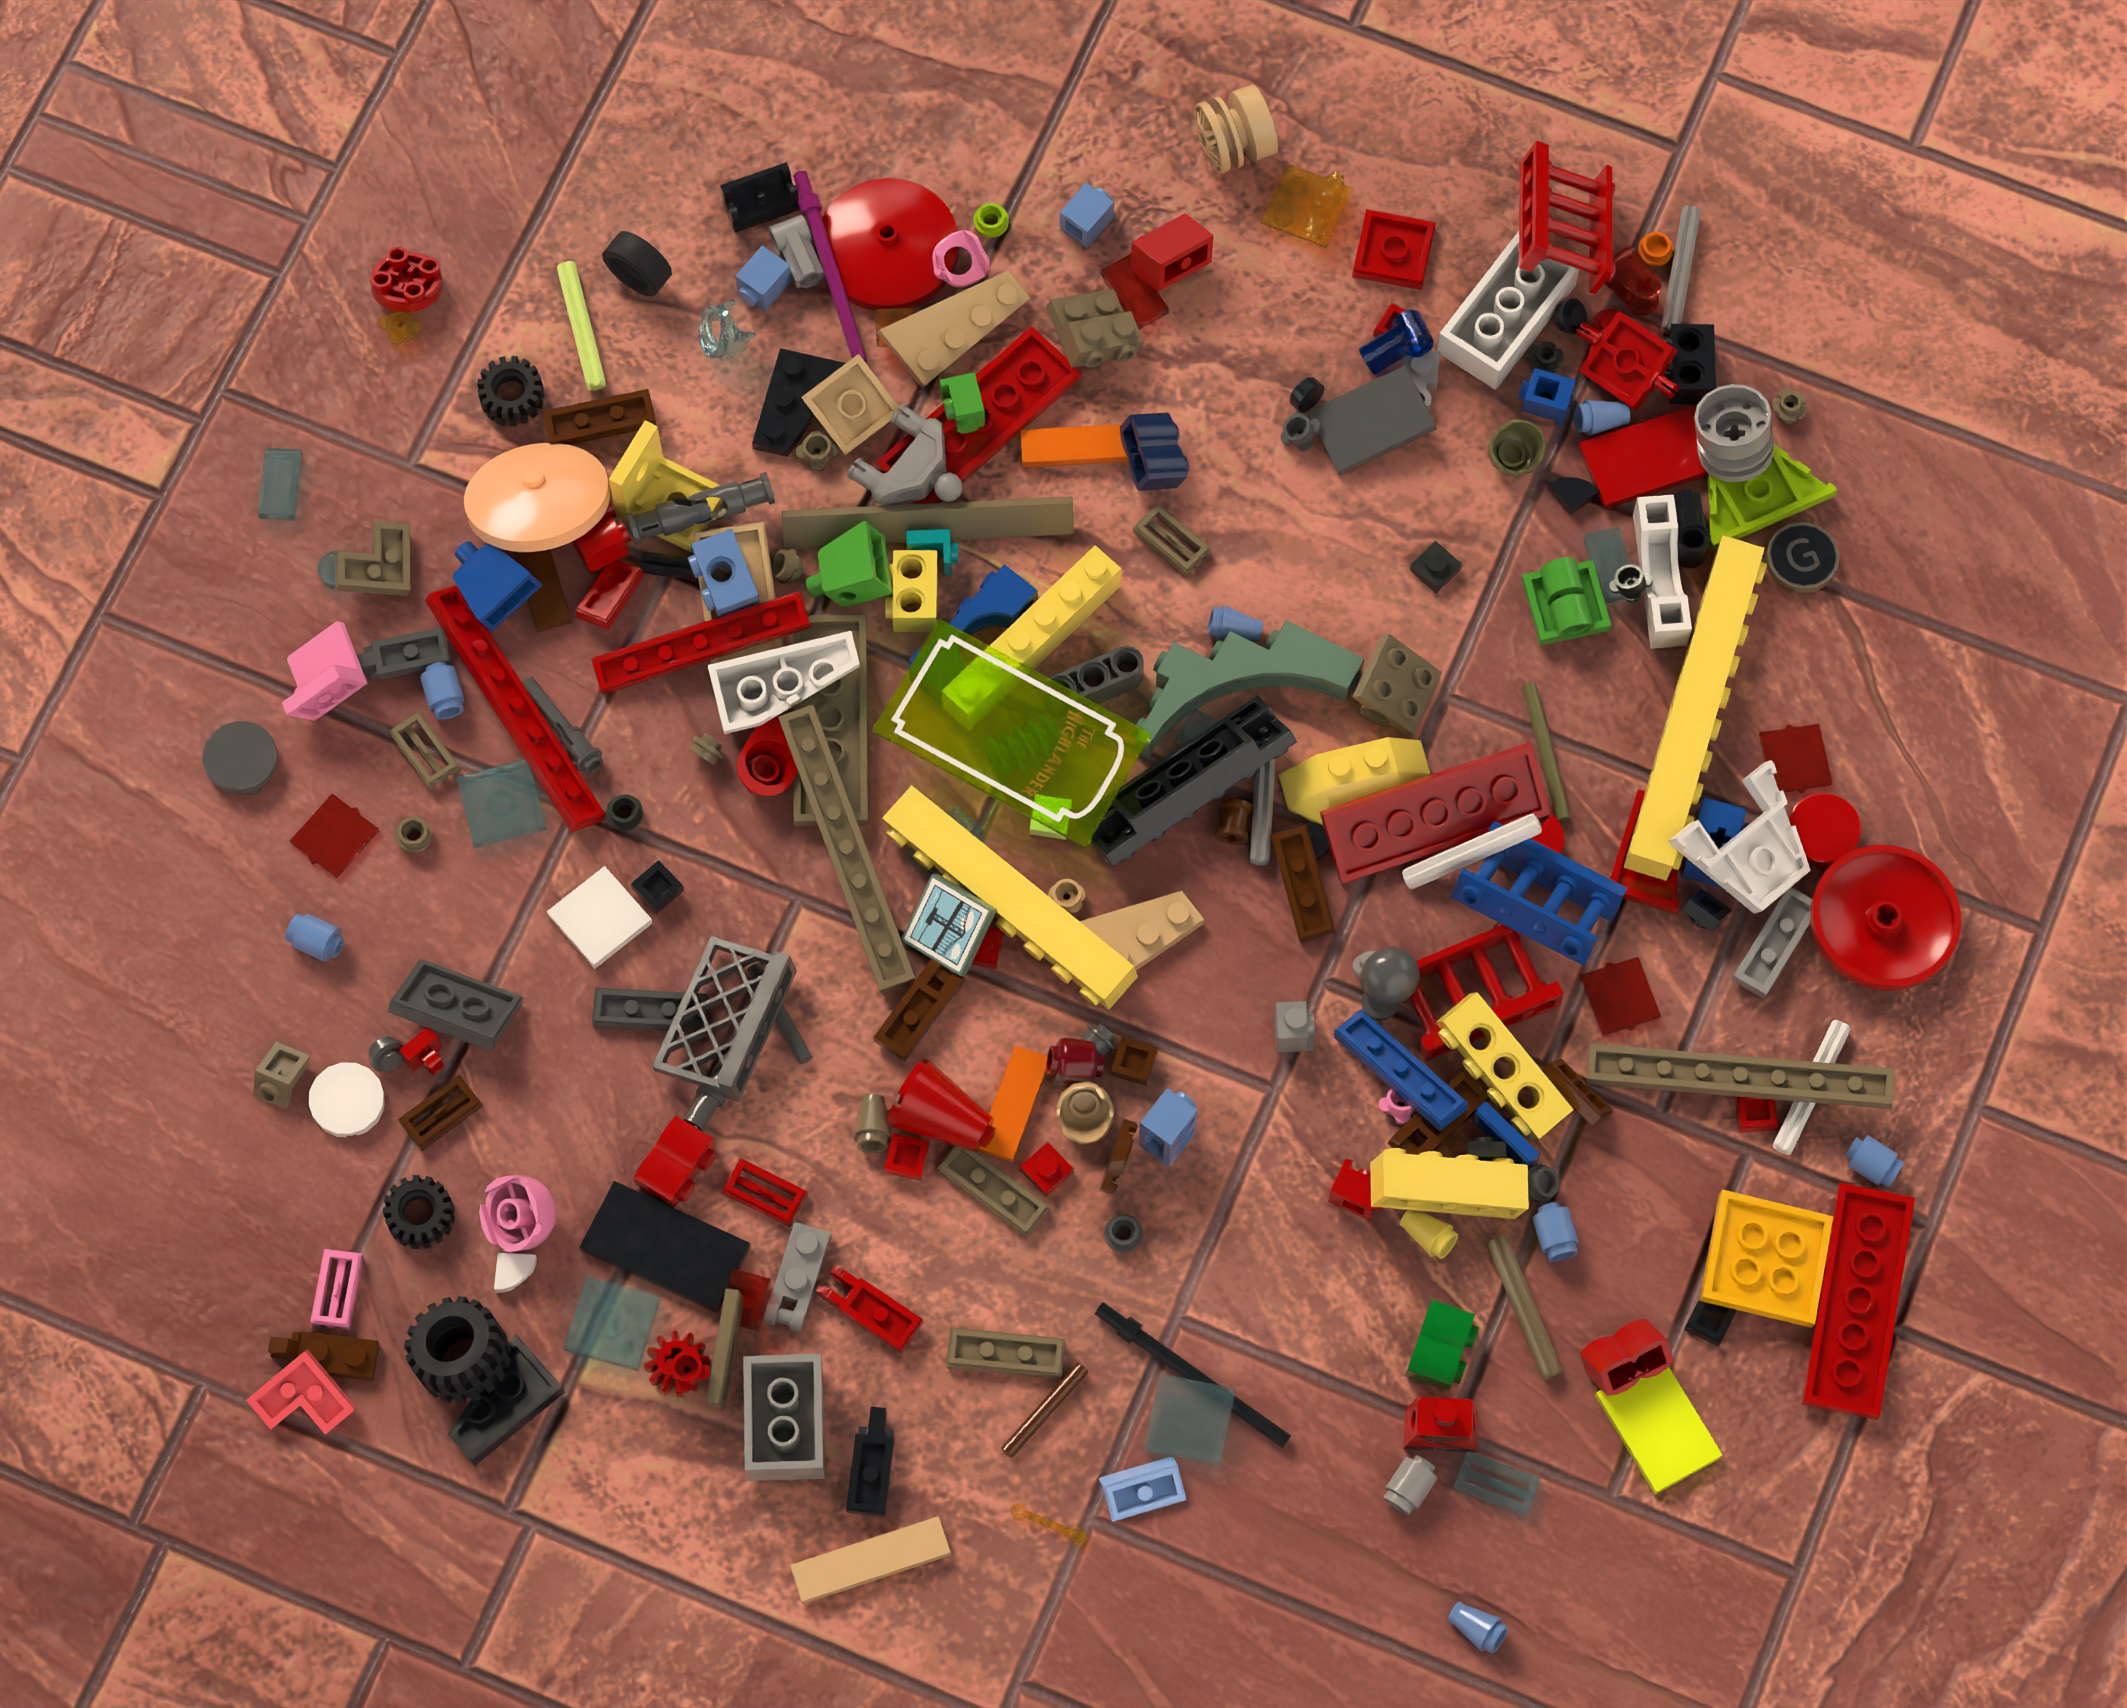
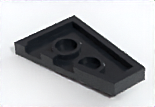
(784, 412)
(509, 1407)

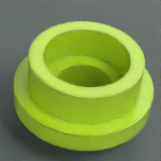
(991, 211)

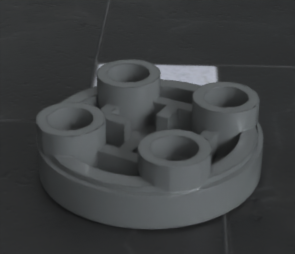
(240, 758)

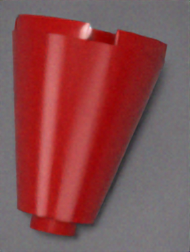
(940, 1110)

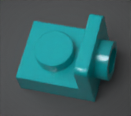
(935, 540)

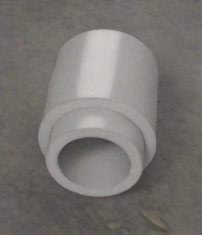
(1410, 1484)

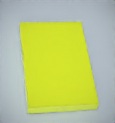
(1660, 1430)

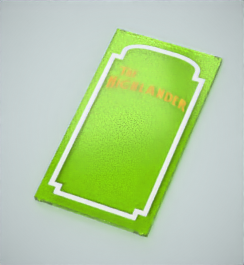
(1012, 733)

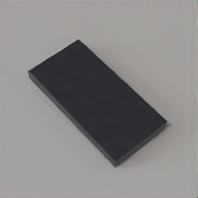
(664, 1246)

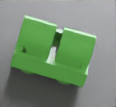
(1565, 601)

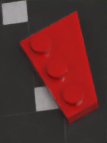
(1642, 887)

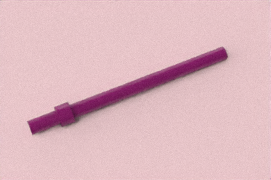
(811, 208)

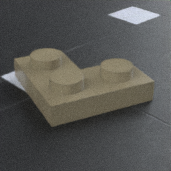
(381, 571)

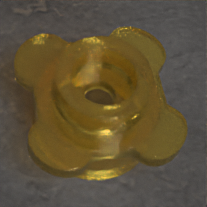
(400, 334)

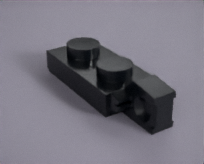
(871, 1466)

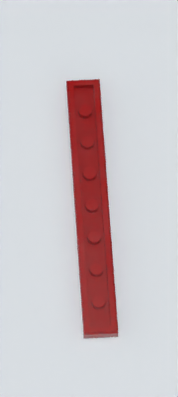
(516, 709)

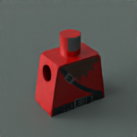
(1441, 1425)

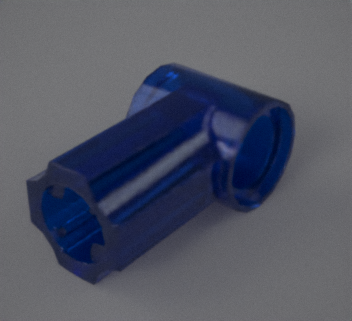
(1406, 338)

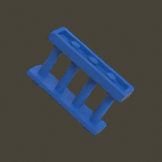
(1553, 872)

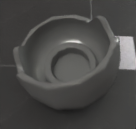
(1389, 976)

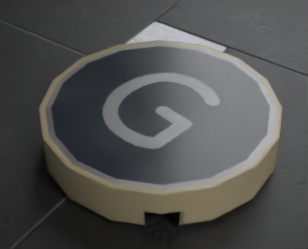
(1802, 557)

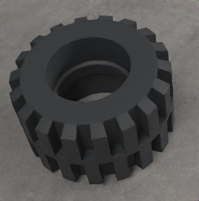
(442, 1328)

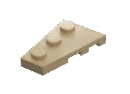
(1147, 928)

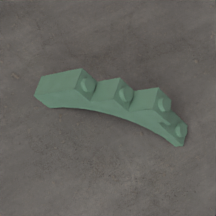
(1288, 660)

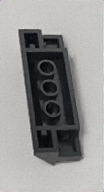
(1191, 778)

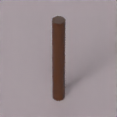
(1044, 1410)

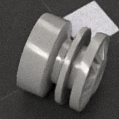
(1734, 433)

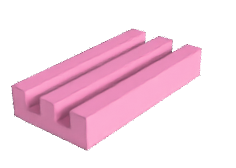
(331, 1320)

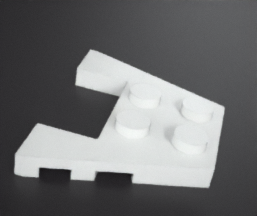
(1761, 858)

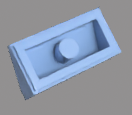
(1142, 1488)

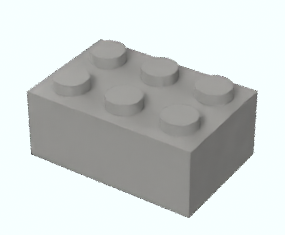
(784, 1417)

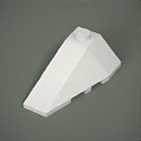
(772, 681)

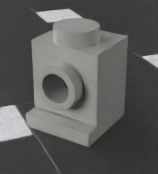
(1293, 1027)

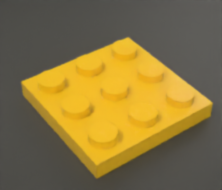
(1766, 1258)

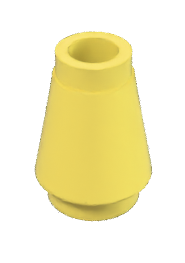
(1429, 1232)

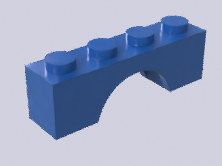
(998, 603)

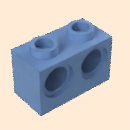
(1168, 1126)

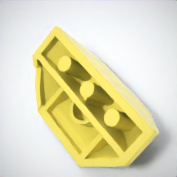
(1351, 774)

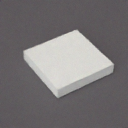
(599, 917)

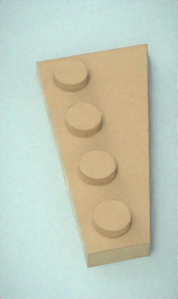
(946, 330)

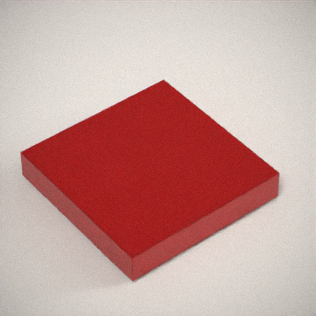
(1393, 249)

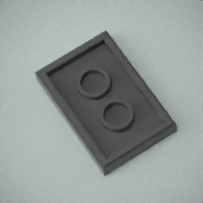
(1372, 420)
(455, 1004)

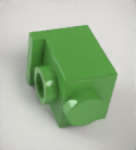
(963, 402)

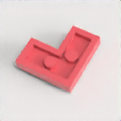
(303, 1385)

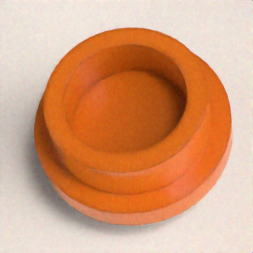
(1656, 249)

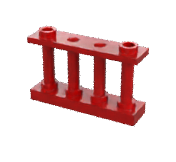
(1537, 221)
(1510, 1011)

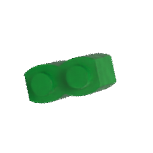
(1441, 1345)

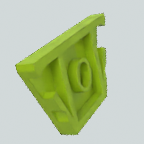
(1768, 498)

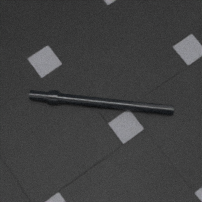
(1131, 1331)

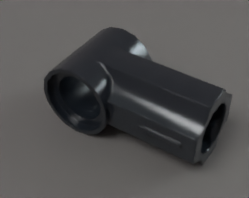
(1691, 529)

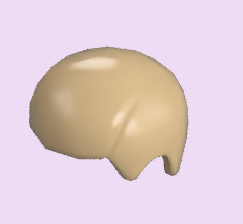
(1085, 1112)

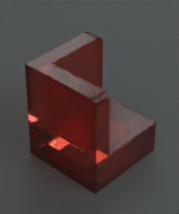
(756, 1292)

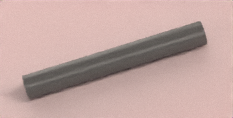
(786, 1024)

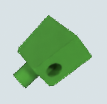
(853, 568)

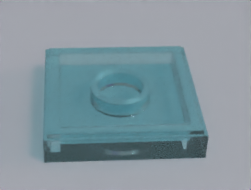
(501, 803)
(612, 1323)
(1190, 1419)

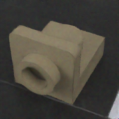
(279, 1074)

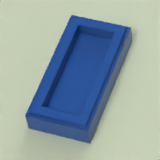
(1495, 1126)

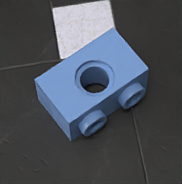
(717, 553)

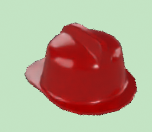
(766, 761)

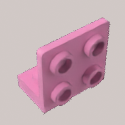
(324, 673)

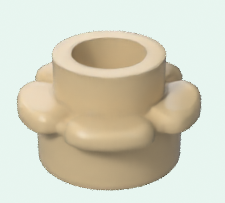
(1071, 888)

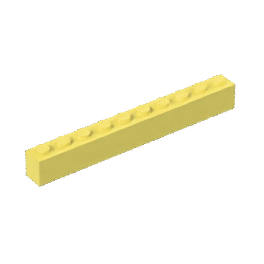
(1695, 706)

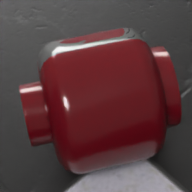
(1074, 1062)

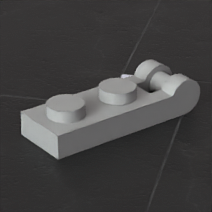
(798, 1276)

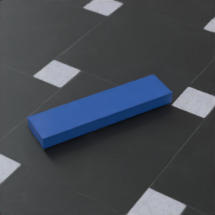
(1400, 1070)

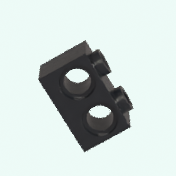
(1694, 364)

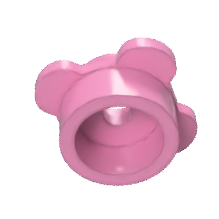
(1390, 1105)

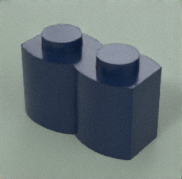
(1153, 451)

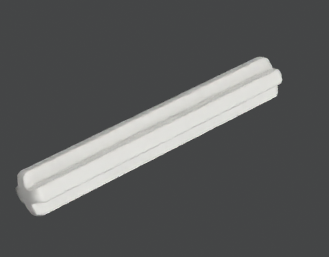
(1472, 851)
(1800, 1111)

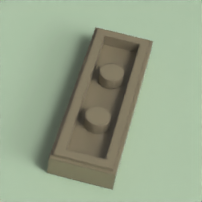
(993, 1189)
(725, 1349)
(1005, 1353)

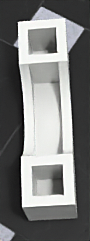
(1658, 555)

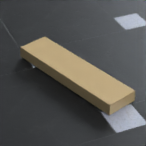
(870, 1560)

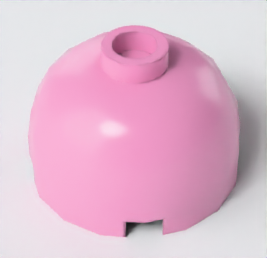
(517, 1213)

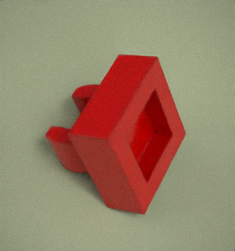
(423, 1050)

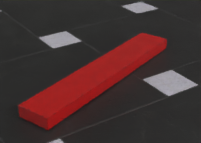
(701, 642)

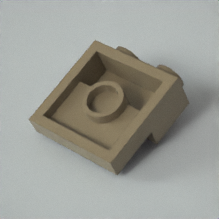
(1094, 328)

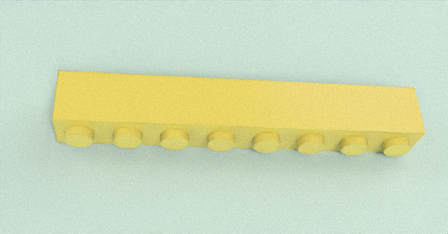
(1019, 903)

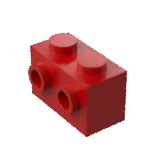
(1171, 252)

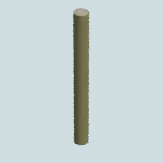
(1546, 752)

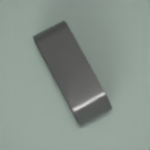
(1105, 669)

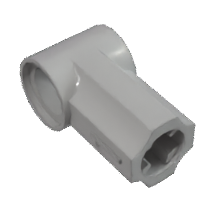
(794, 243)

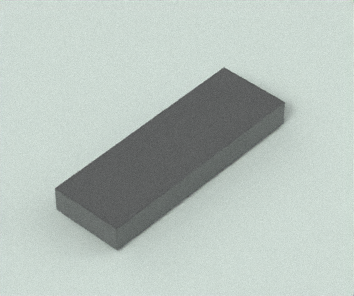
(642, 1010)

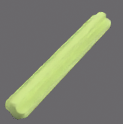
(581, 326)

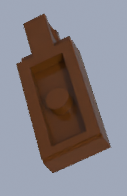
(337, 1354)

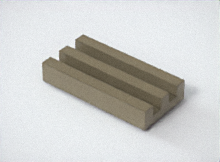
(1177, 562)
(441, 774)

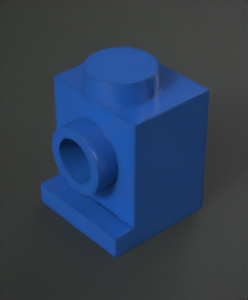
(1551, 386)

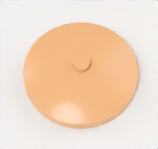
(537, 497)

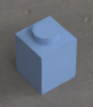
(1087, 214)
(763, 279)

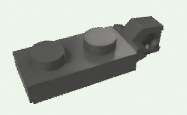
(404, 654)

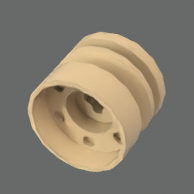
(1229, 131)

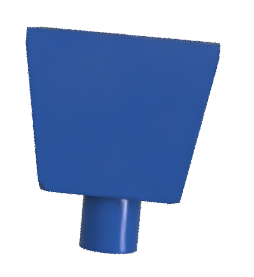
(492, 583)

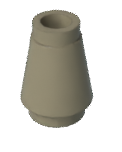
(872, 1130)

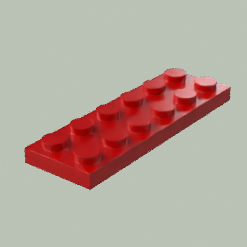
(1013, 392)
(1433, 812)
(1858, 1301)

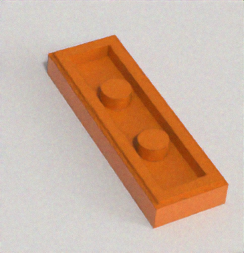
(1072, 446)
(1015, 1102)

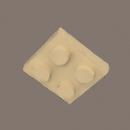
(851, 404)

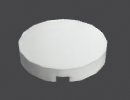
(346, 1099)

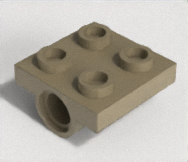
(1396, 686)

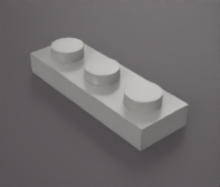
(1775, 943)

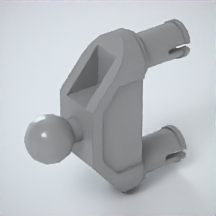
(917, 469)

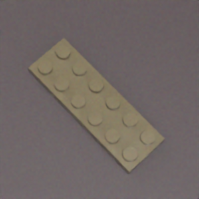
(843, 718)

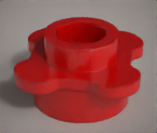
(676, 1366)

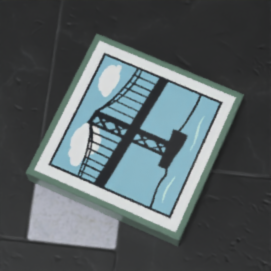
(949, 924)

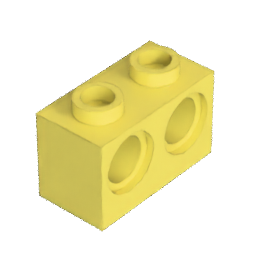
(918, 591)

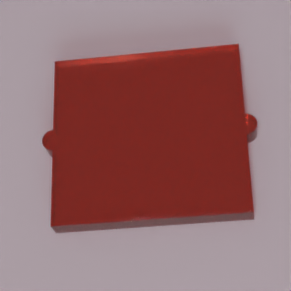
(1797, 757)
(334, 835)
(1620, 996)

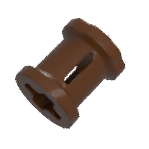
(1233, 821)

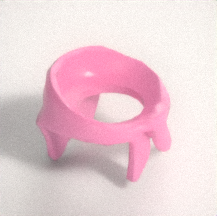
(980, 262)

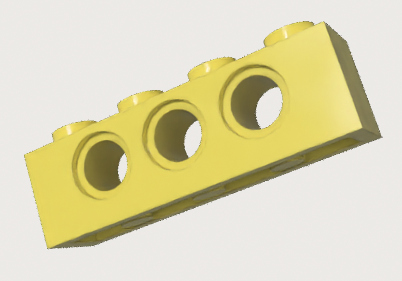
(1548, 1104)

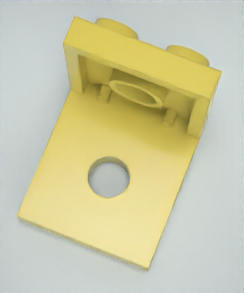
(648, 479)

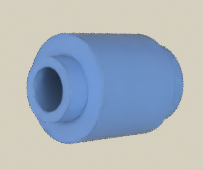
(442, 690)
(315, 937)
(1874, 1161)
(1556, 1232)

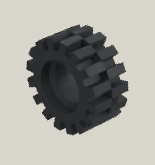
(504, 373)
(408, 1192)

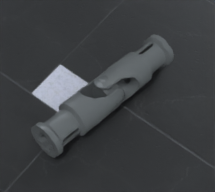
(681, 514)

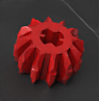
(667, 1351)

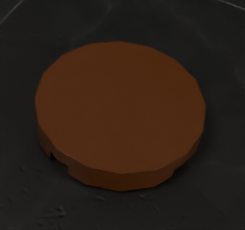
(1118, 1156)

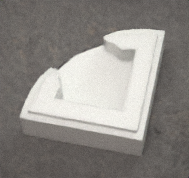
(512, 1270)

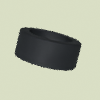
(637, 263)

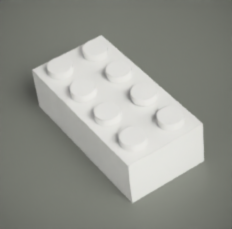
(1504, 315)

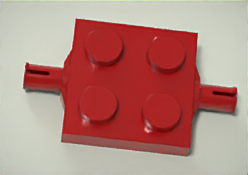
(1628, 360)

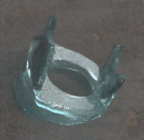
(731, 339)

